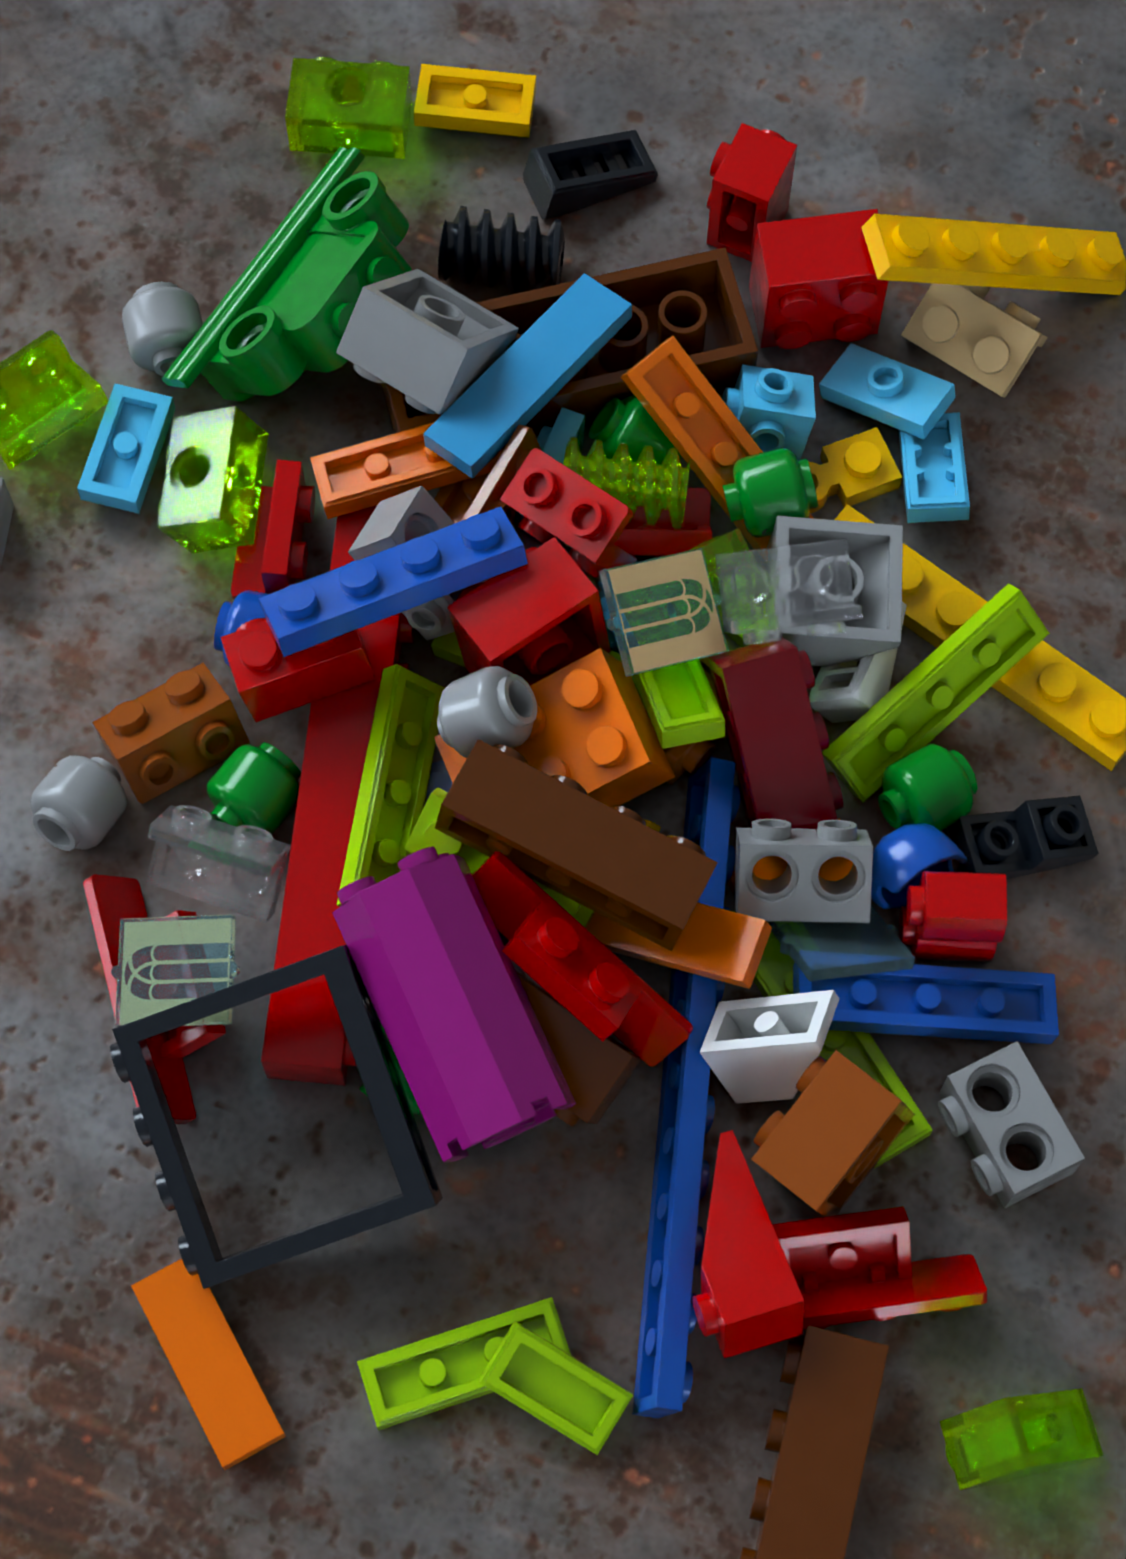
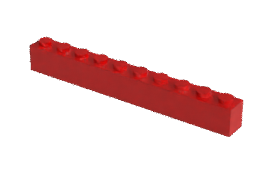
(303, 1025)

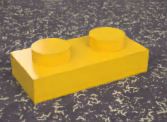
(475, 100)

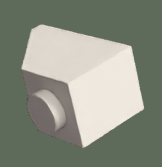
(767, 1043)

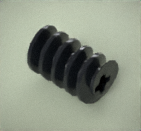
(501, 251)

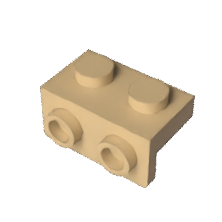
(975, 334)

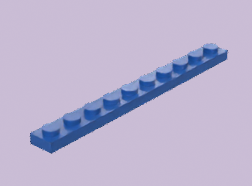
(684, 1118)

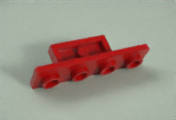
(121, 898)
(577, 965)
(863, 1270)

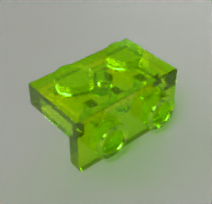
(42, 398)

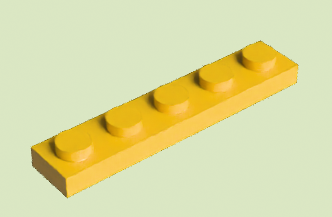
(995, 254)

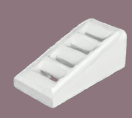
(847, 690)

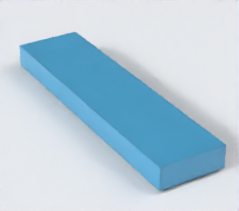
(527, 375)

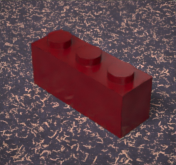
(775, 734)

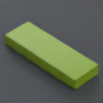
(447, 1365)

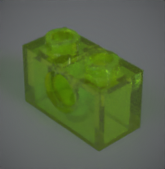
(374, 124)
(213, 480)

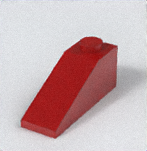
(745, 1276)

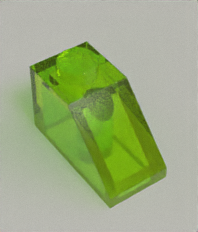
(1020, 1438)

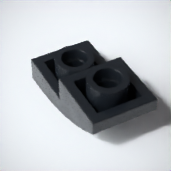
(1026, 840)

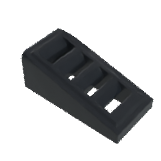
(558, 192)

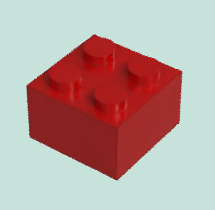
(814, 281)
(530, 616)

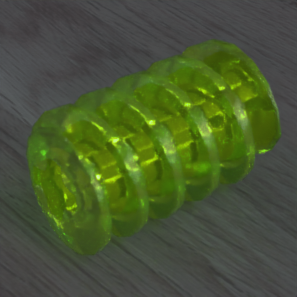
(635, 483)

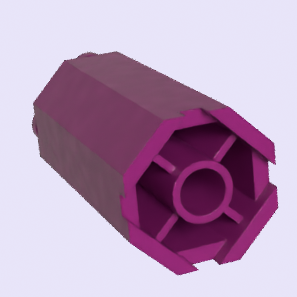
(451, 1003)

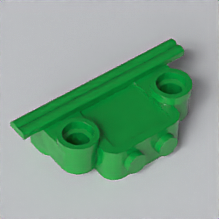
(299, 287)

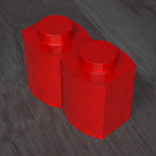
(955, 916)

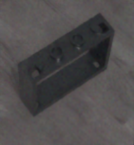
(381, 1082)

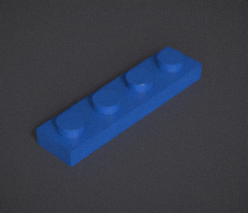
(393, 581)
(944, 1003)

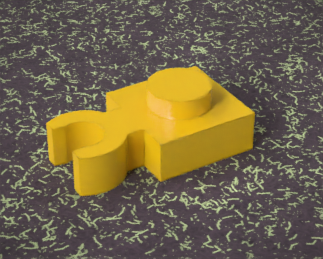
(855, 470)

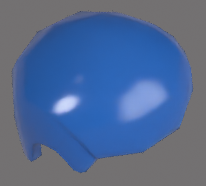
(903, 858)

